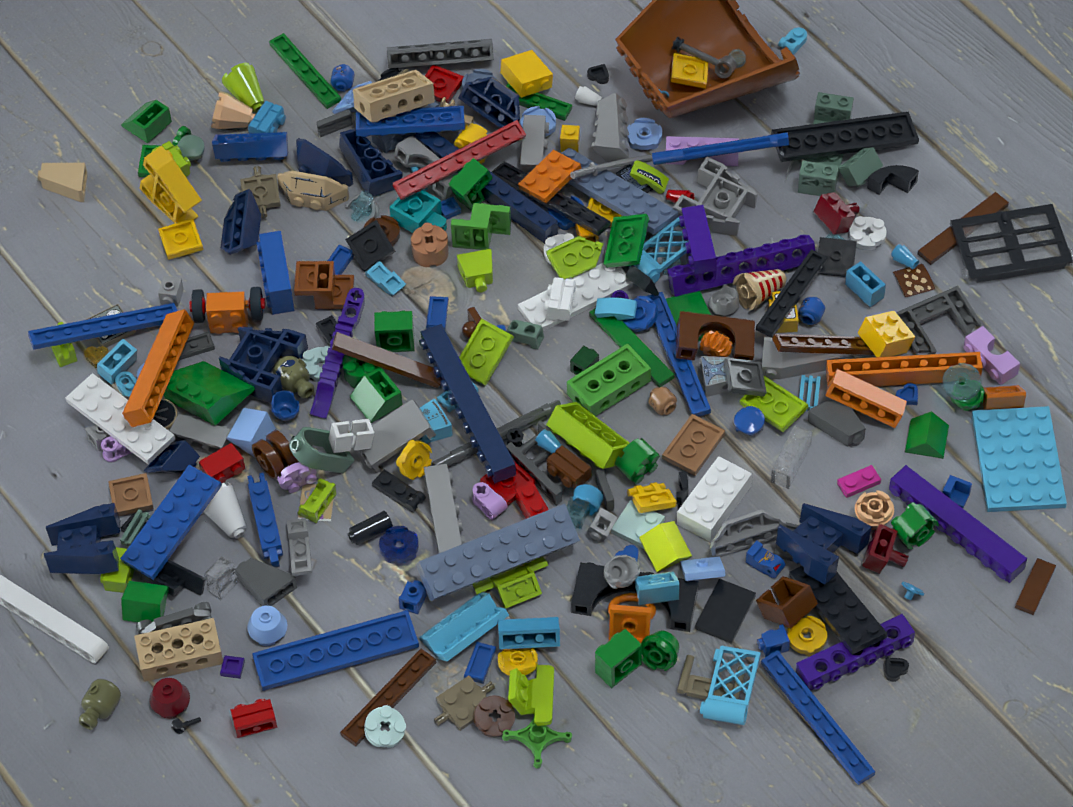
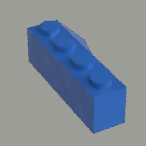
(250, 146)

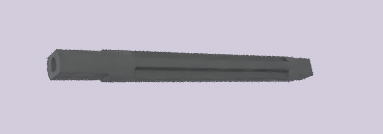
(521, 422)

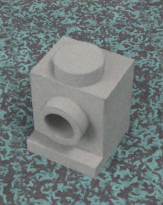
(96, 435)
(604, 519)

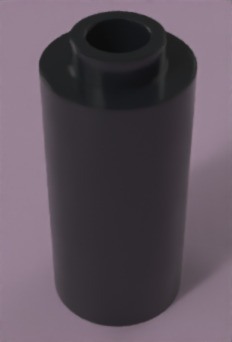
(370, 528)

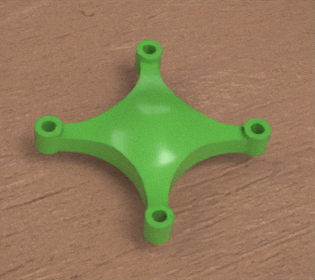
(537, 739)

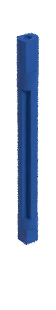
(720, 148)

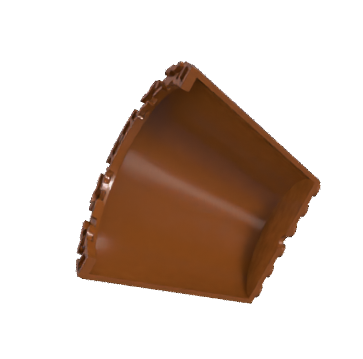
(710, 28)

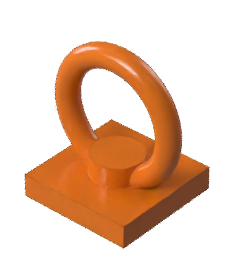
(632, 618)

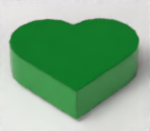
(182, 131)

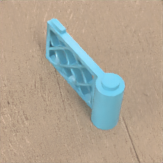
(651, 266)
(722, 707)

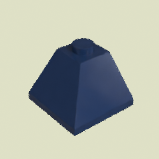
(174, 458)

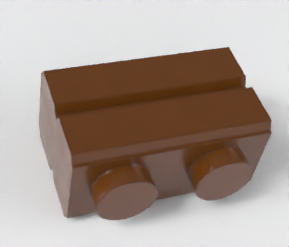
(568, 468)

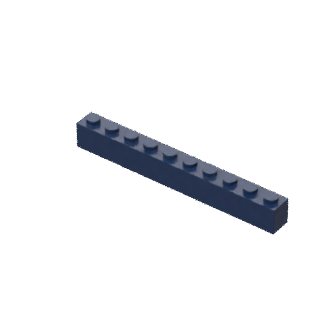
(498, 192)
(467, 403)

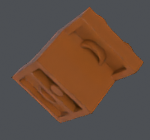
(320, 281)

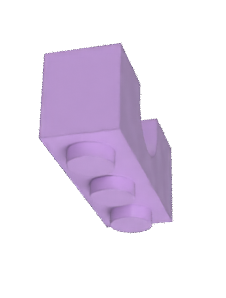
(999, 367)

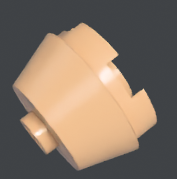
(874, 508)

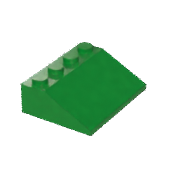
(206, 391)

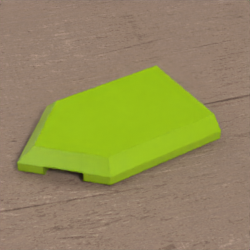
(574, 257)

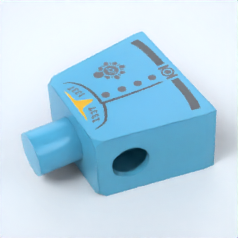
(437, 420)

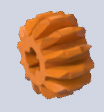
(715, 344)

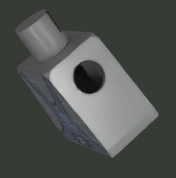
(713, 375)

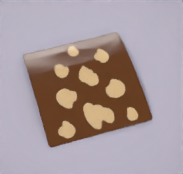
(914, 280)

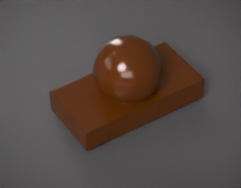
(473, 320)

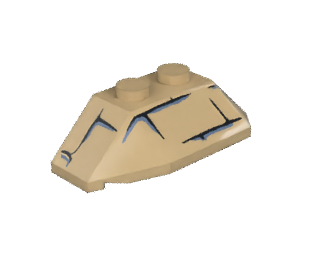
(312, 190)

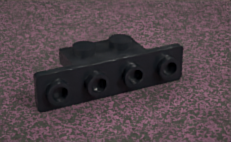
(177, 578)

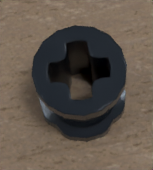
(515, 436)

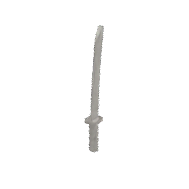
(594, 169)

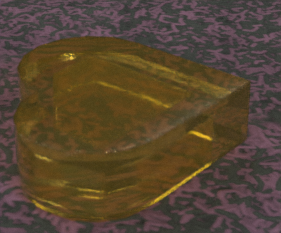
(95, 355)

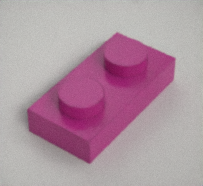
(859, 481)

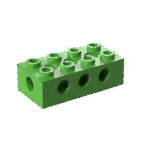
(609, 380)

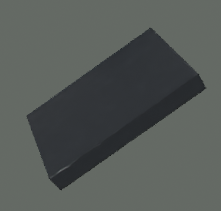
(725, 610)

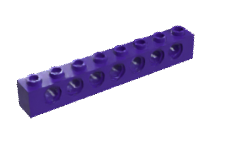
(785, 260)

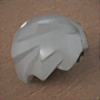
(621, 571)

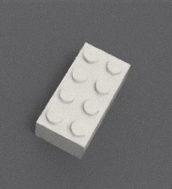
(714, 499)

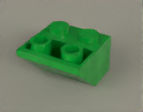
(148, 120)
(376, 395)

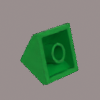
(927, 436)
(143, 601)

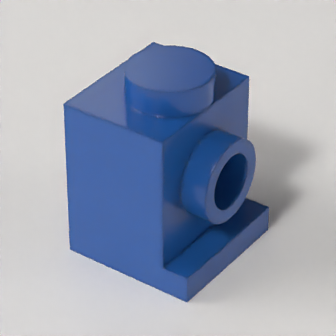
(412, 597)
(774, 640)

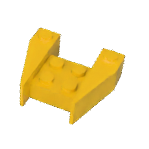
(169, 187)

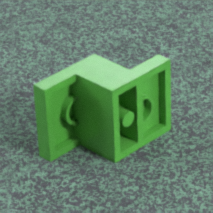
(478, 230)

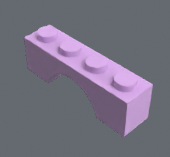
(685, 142)

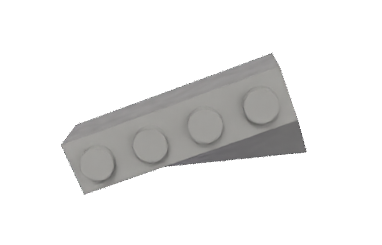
(612, 130)

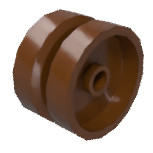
(273, 454)

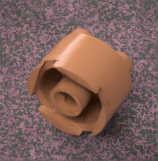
(429, 245)

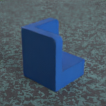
(957, 490)

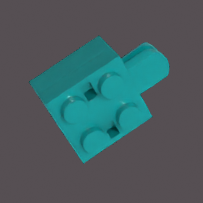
(417, 210)

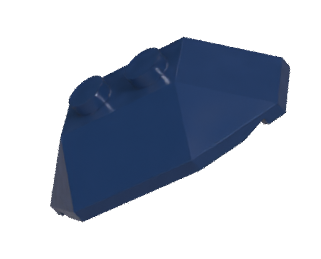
(492, 100)
(317, 162)
(241, 223)

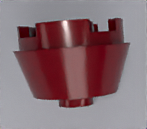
(169, 698)

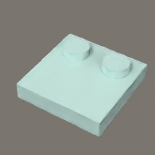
(634, 524)

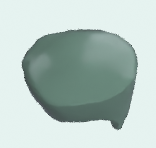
(191, 147)

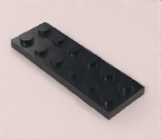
(843, 611)

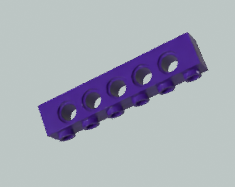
(826, 660)

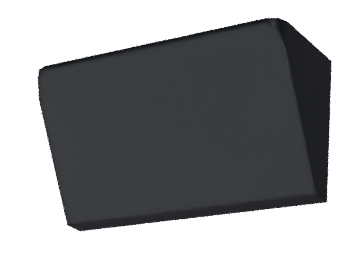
(641, 280)

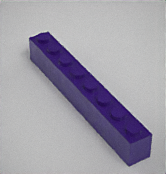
(959, 524)

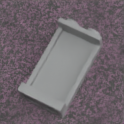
(394, 433)

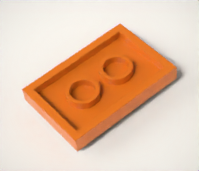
(549, 176)

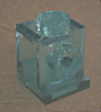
(578, 511)

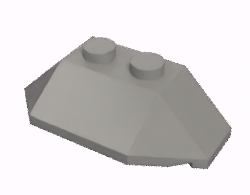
(744, 531)

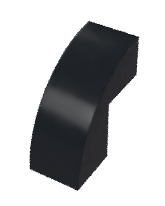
(896, 175)

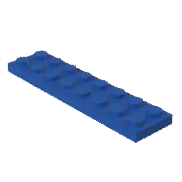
(335, 650)

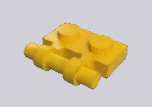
(651, 497)

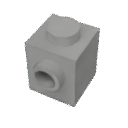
(171, 290)

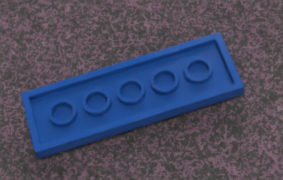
(416, 121)
(171, 522)

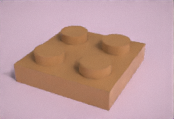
(131, 494)

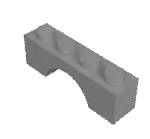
(414, 154)

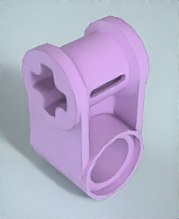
(114, 446)
(488, 500)

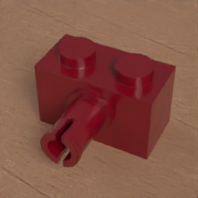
(836, 213)
(881, 550)

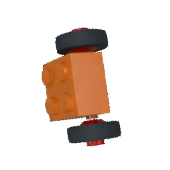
(227, 309)

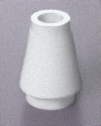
(587, 96)

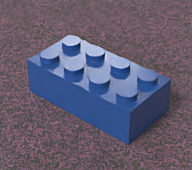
(275, 272)

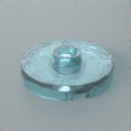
(965, 373)

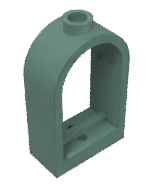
(310, 457)

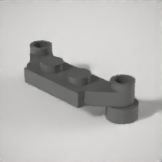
(200, 612)

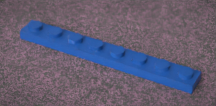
(99, 326)
(682, 368)
(818, 717)

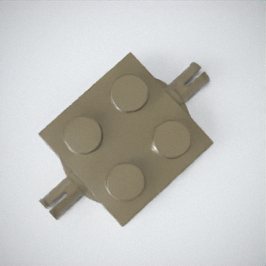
(264, 190)
(460, 701)

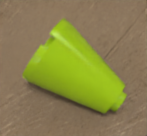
(244, 85)

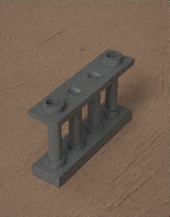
(541, 478)

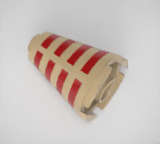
(758, 286)

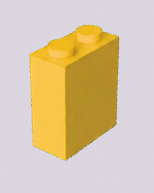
(526, 73)

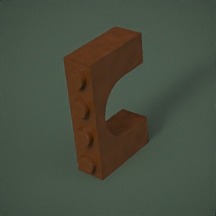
(693, 325)

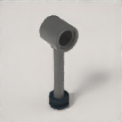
(679, 44)

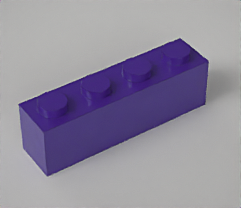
(698, 239)

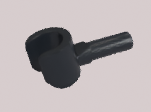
(179, 726)

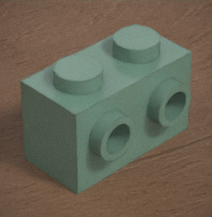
(860, 167)

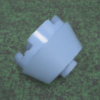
(267, 625)

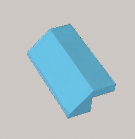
(463, 626)

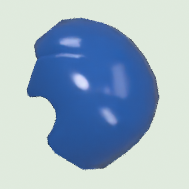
(284, 405)

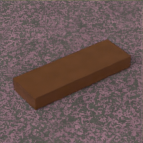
(1035, 586)

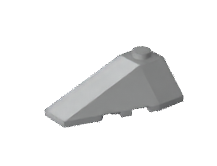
(789, 364)

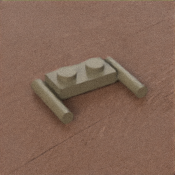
(699, 686)

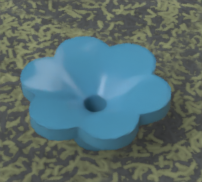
(911, 590)

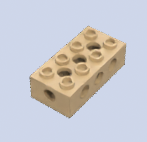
(393, 96)
(178, 649)

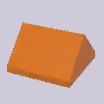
(1004, 397)

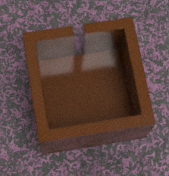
(794, 602)

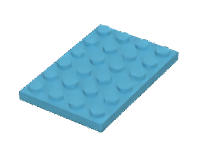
(1018, 459)

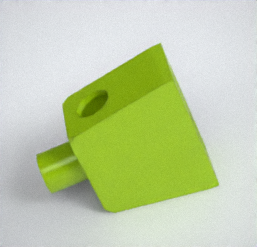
(476, 269)

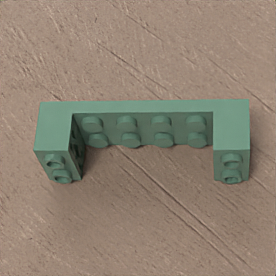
(822, 173)

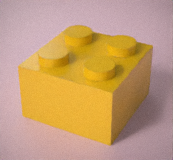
(886, 334)

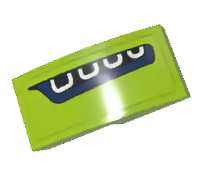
(649, 175)

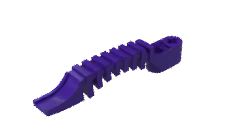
(333, 361)

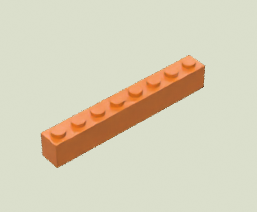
(158, 368)
(902, 369)

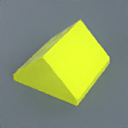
(665, 546)

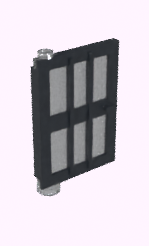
(1011, 243)

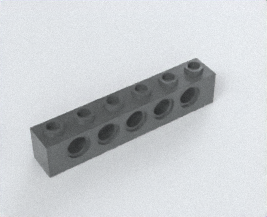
(440, 53)

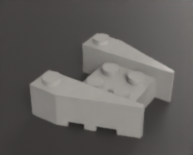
(722, 197)

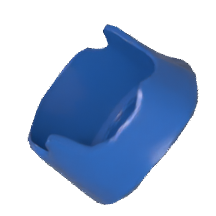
(749, 420)

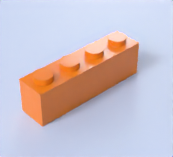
(866, 398)

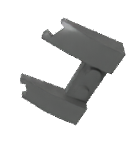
(949, 301)

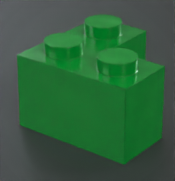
(470, 182)

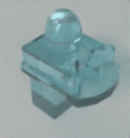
(361, 205)

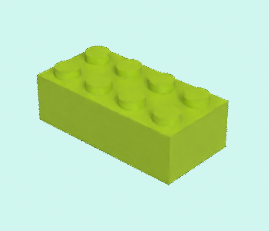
(587, 434)

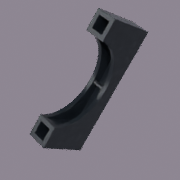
(593, 587)

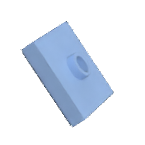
(702, 568)

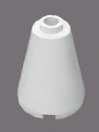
(226, 512)

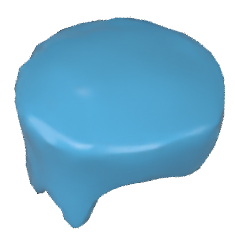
(590, 494)

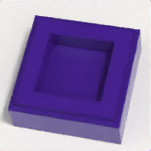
(232, 667)

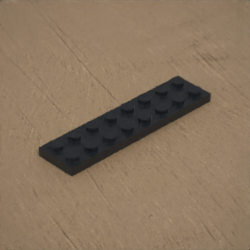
(847, 136)

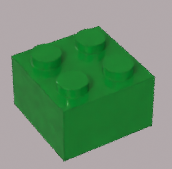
(394, 331)
(618, 658)

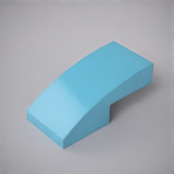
(384, 279)
(617, 307)

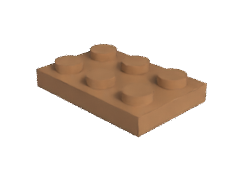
(693, 444)

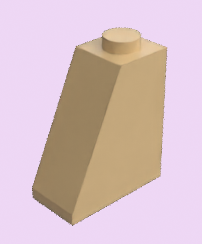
(64, 179)

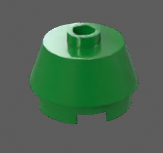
(660, 650)

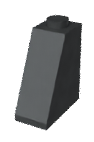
(838, 422)
(265, 581)

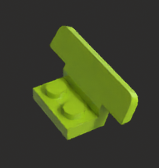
(516, 584)
(533, 695)

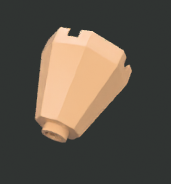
(231, 113)

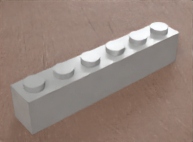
(443, 508)

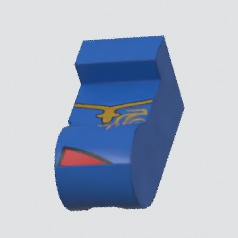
(764, 560)

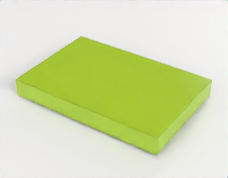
(484, 351)
(777, 405)

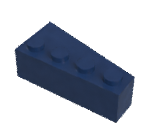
(368, 164)

